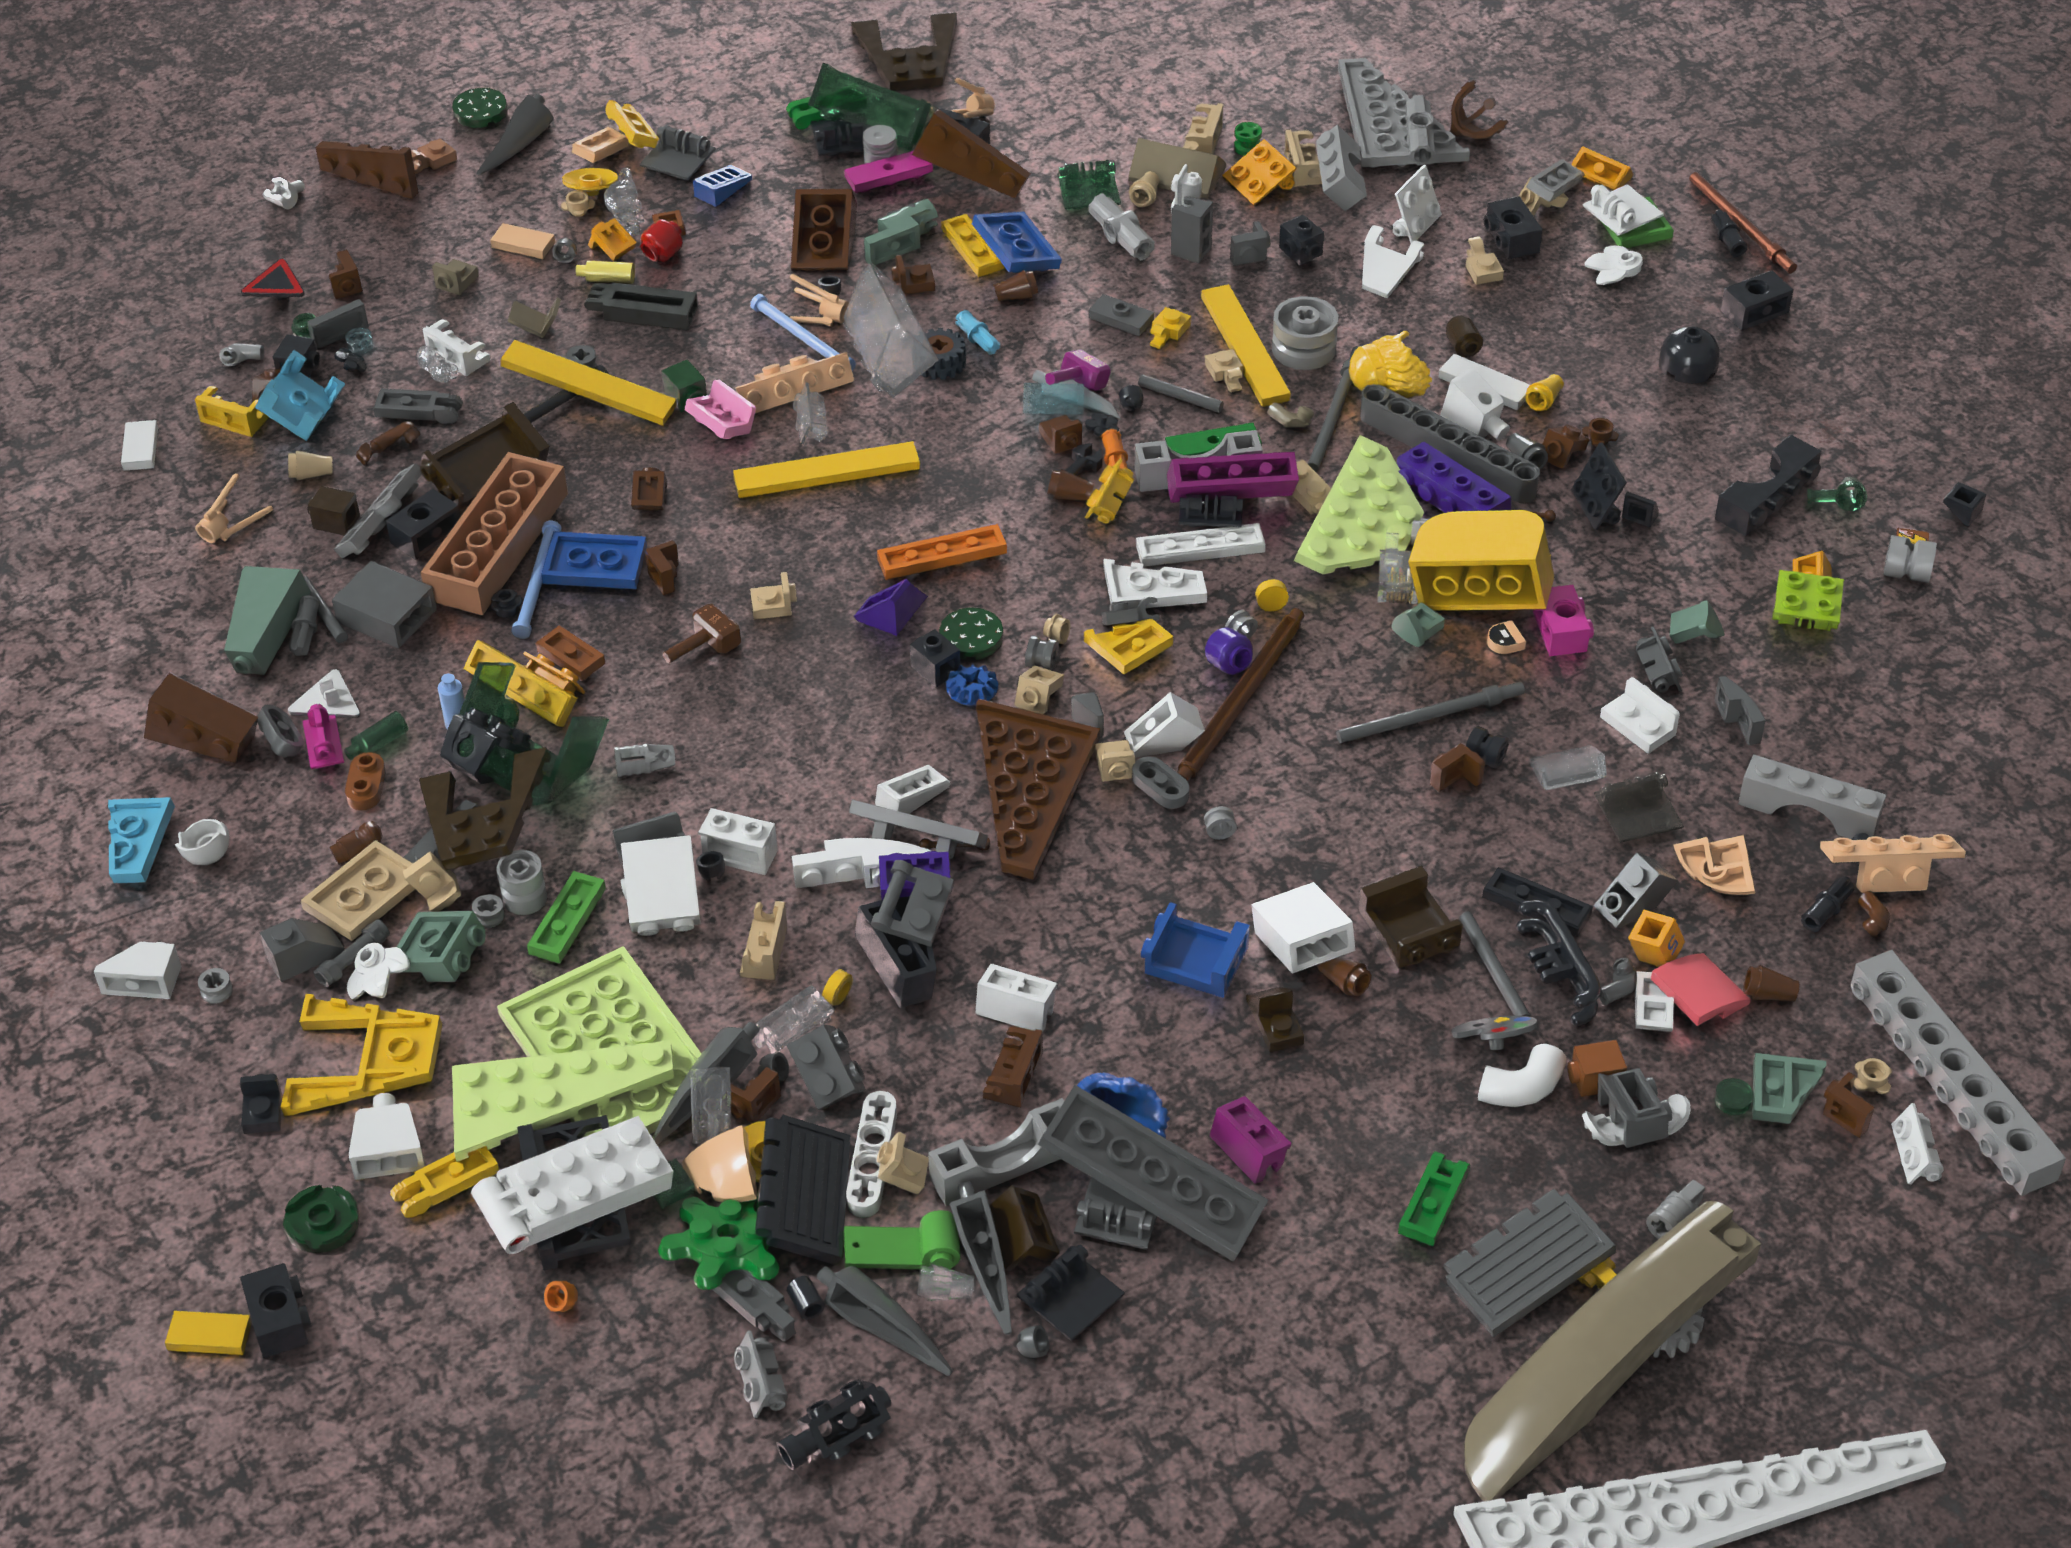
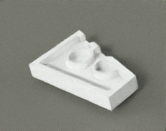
(1168, 585)

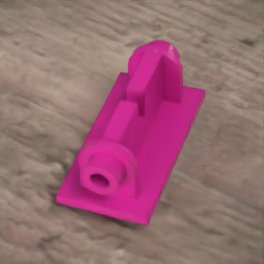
(322, 738)

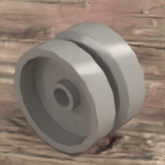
(1304, 333)

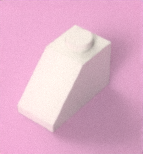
(1165, 727)
(140, 971)

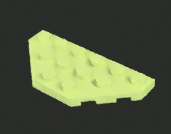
(1359, 511)

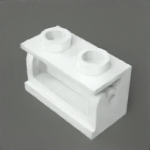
(740, 839)

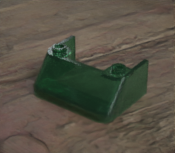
(861, 101)
(575, 755)

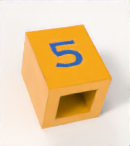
(1656, 938)

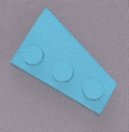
(136, 836)

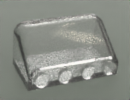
(887, 332)

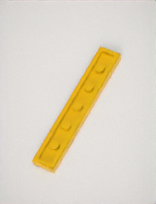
(1245, 342)
(588, 382)
(826, 469)

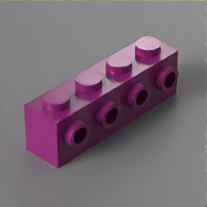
(1233, 475)

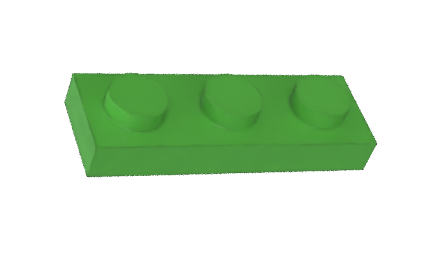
(566, 917)

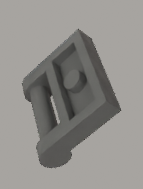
(923, 908)

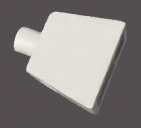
(1475, 405)
(384, 1140)

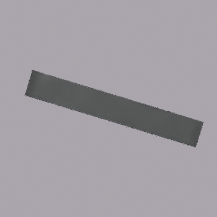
(1417, 424)

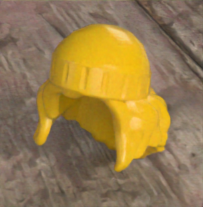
(1390, 365)

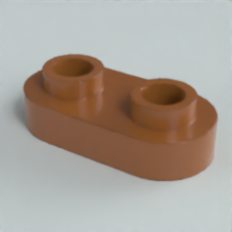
(365, 781)

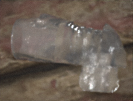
(435, 364)

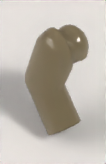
(1288, 419)

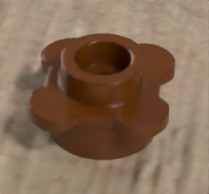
(1600, 431)

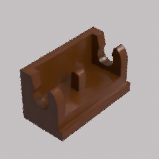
(1015, 1067)

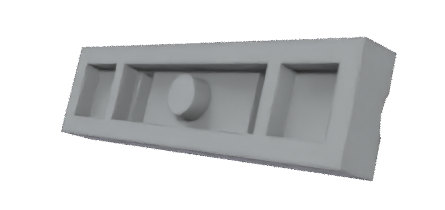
(947, 834)

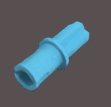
(977, 332)

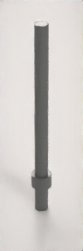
(1332, 416)
(1489, 696)

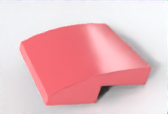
(1699, 988)

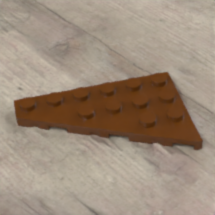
(1031, 778)

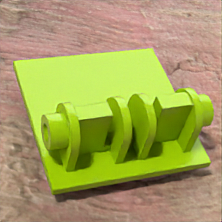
(1808, 598)

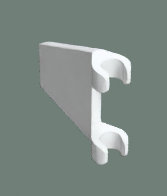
(1384, 267)

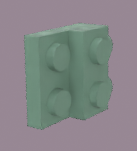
(442, 943)

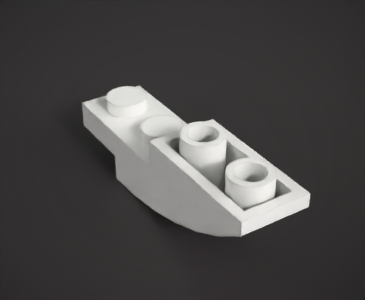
(847, 861)

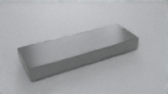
(1555, 180)

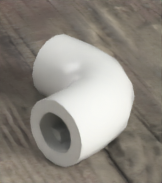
(1524, 1085)

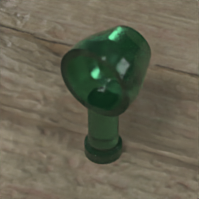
(1846, 499)

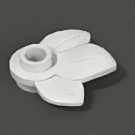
(1615, 264)
(373, 970)

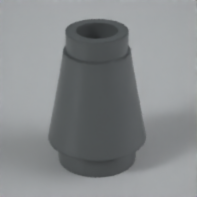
(1527, 449)

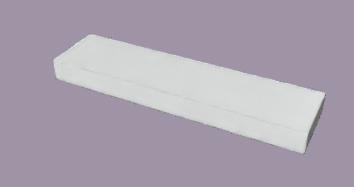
(1200, 545)

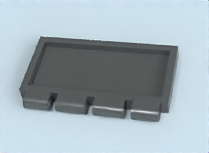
(1528, 1263)

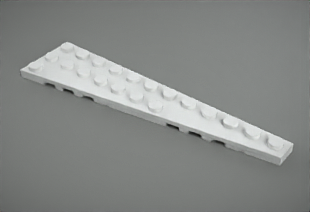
(1702, 1503)

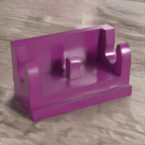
(1249, 1138)

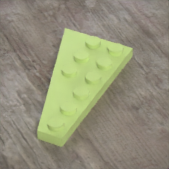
(547, 1089)

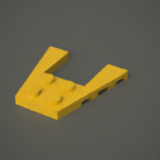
(396, 1053)

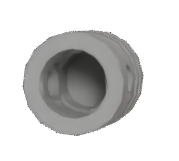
(879, 143)

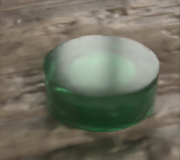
(1733, 1096)

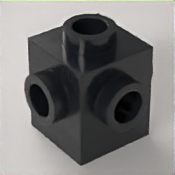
(1301, 239)

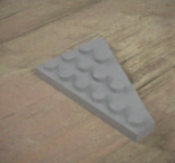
(1380, 119)

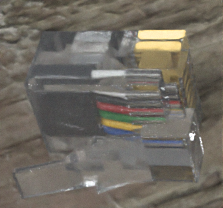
(1394, 573)

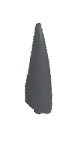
(525, 125)
(728, 1049)
(983, 1249)
(874, 1310)

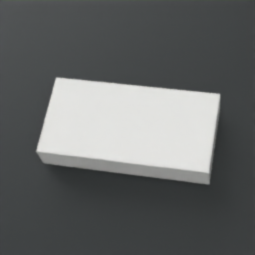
(139, 445)

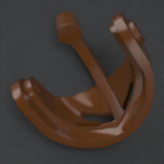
(1462, 126)

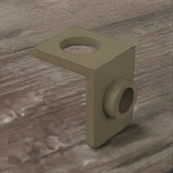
(531, 319)

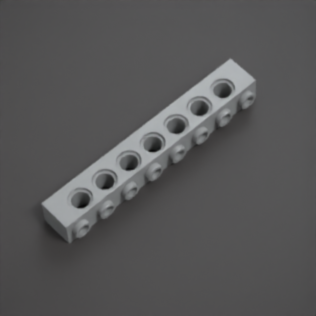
(1957, 1073)

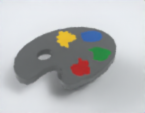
(1496, 1028)

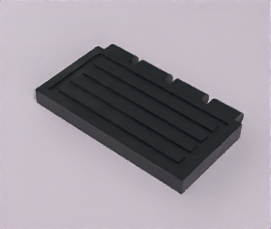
(803, 1188)

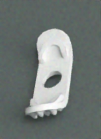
(1613, 1133)

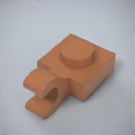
(434, 154)

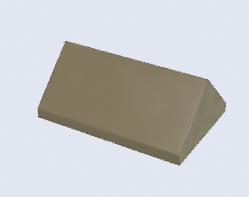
(1169, 160)

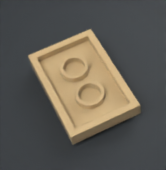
(360, 891)

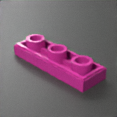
(886, 171)

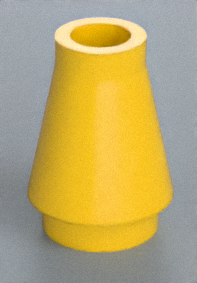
(1543, 393)

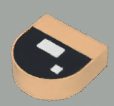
(1505, 638)

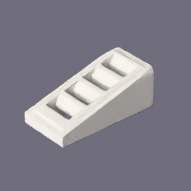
(901, 795)

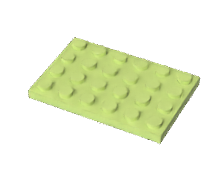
(599, 1008)

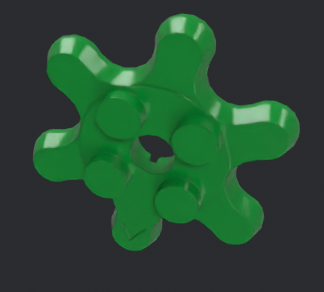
(715, 1253)

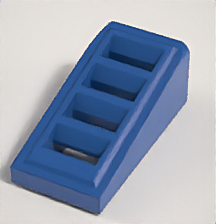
(720, 184)

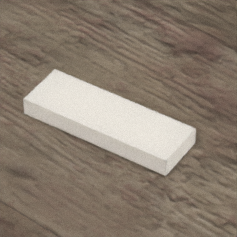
(1508, 388)

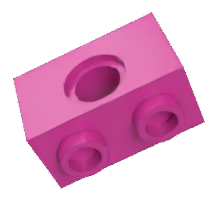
(1564, 622)

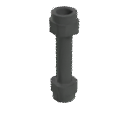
(330, 970)

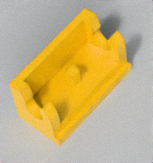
(229, 414)

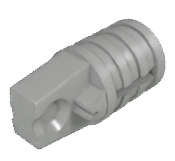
(655, 758)
(1675, 1209)

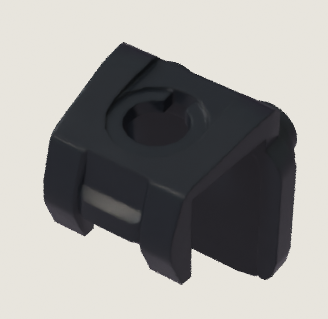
(488, 733)

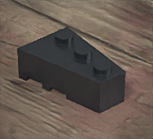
(902, 964)

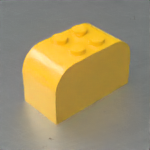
(1482, 561)

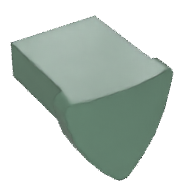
(1695, 622)
(1417, 624)

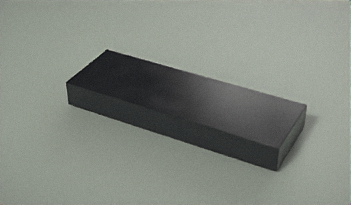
(1511, 890)

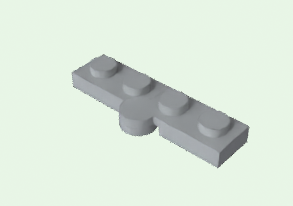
(385, 505)

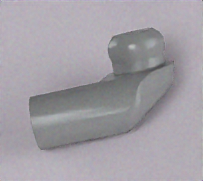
(239, 352)

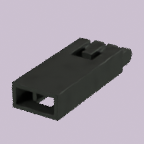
(643, 305)

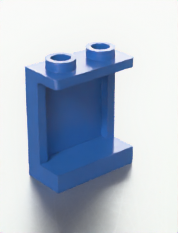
(1194, 952)

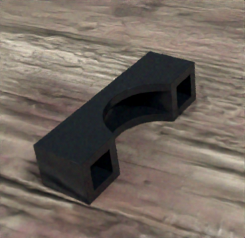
(1749, 504)

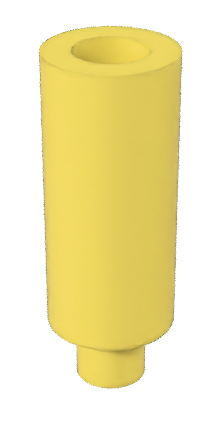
(607, 272)

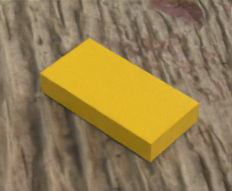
(208, 1332)

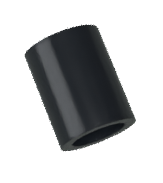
(805, 1297)

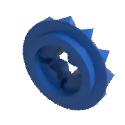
(969, 695)

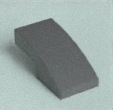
(1738, 707)

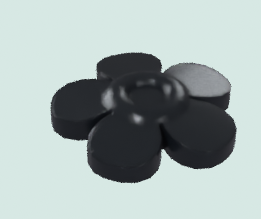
(351, 360)
(1100, 423)

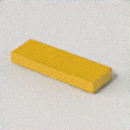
(971, 245)

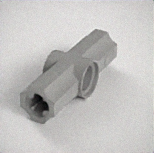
(1420, 130)
(1121, 227)

